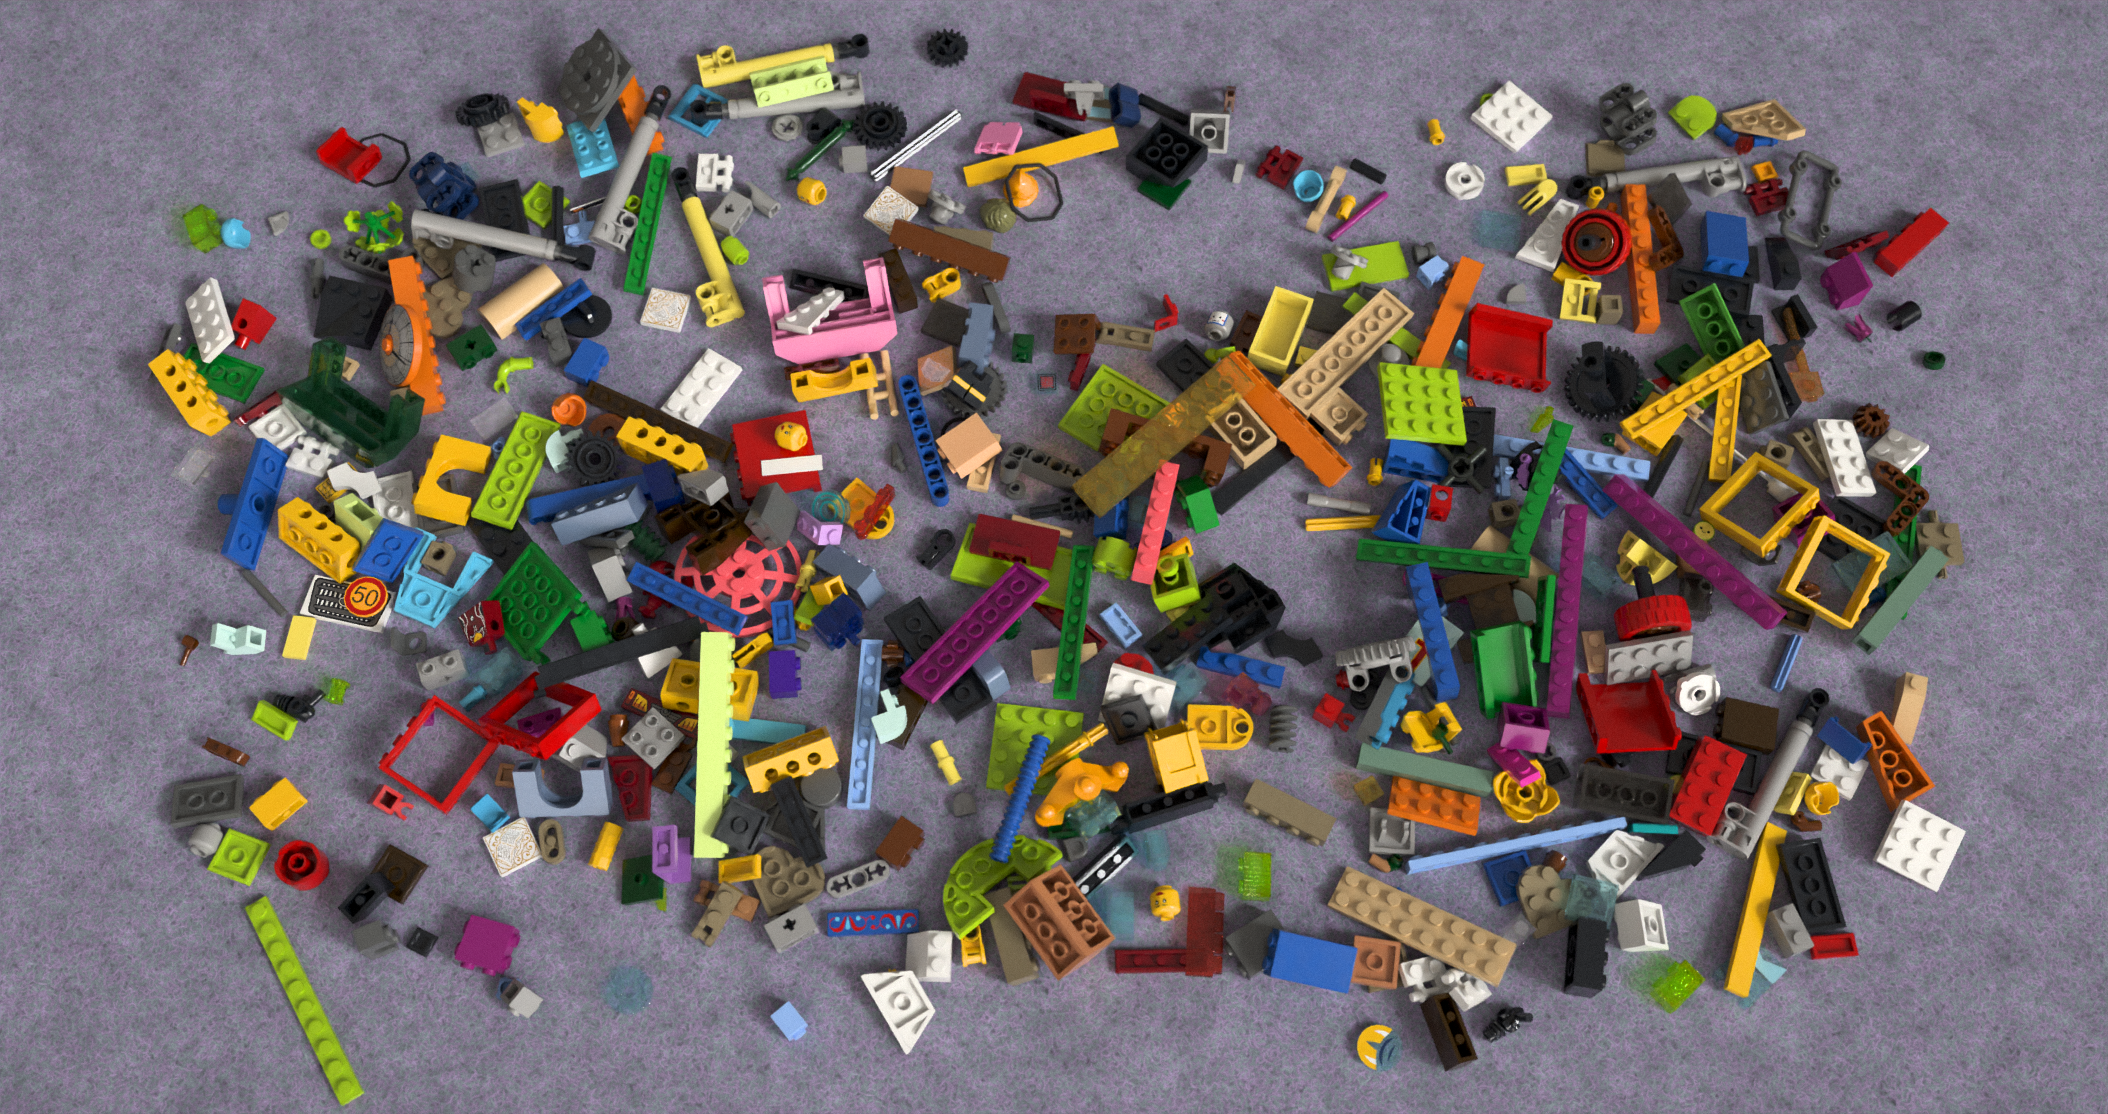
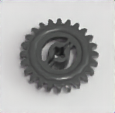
(992, 400)

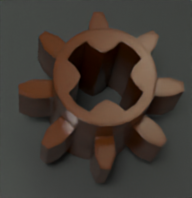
(1809, 590)
(892, 653)

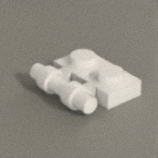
(707, 173)
(310, 463)
(1421, 971)
(1466, 989)

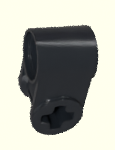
(822, 125)

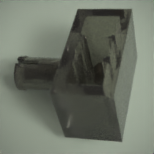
(1697, 593)

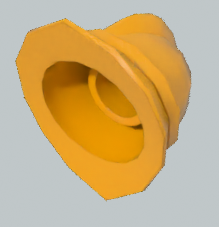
(1023, 189)

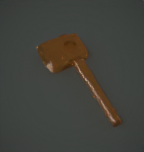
(1805, 382)

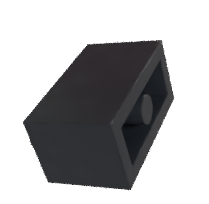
(366, 897)

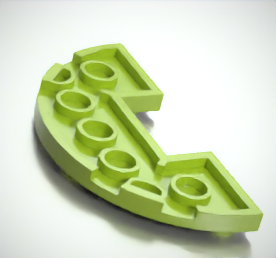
(978, 873)

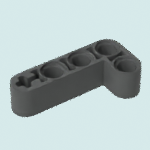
(377, 264)
(1038, 465)

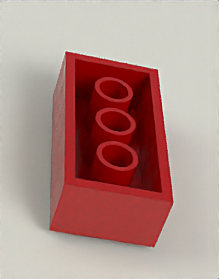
(1705, 785)

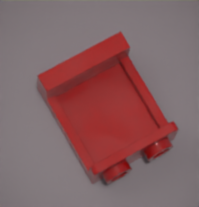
(348, 156)

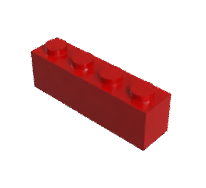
(1910, 242)

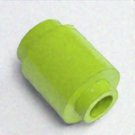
(735, 250)

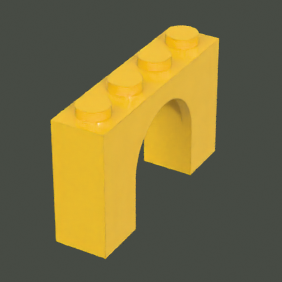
(447, 455)

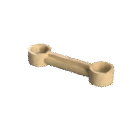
(1317, 216)

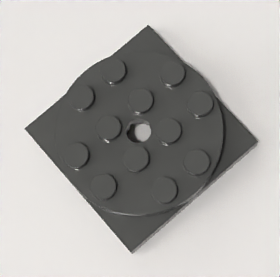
(595, 79)

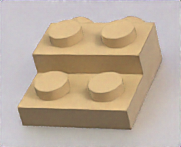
(1339, 417)

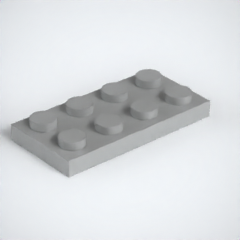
(1638, 657)

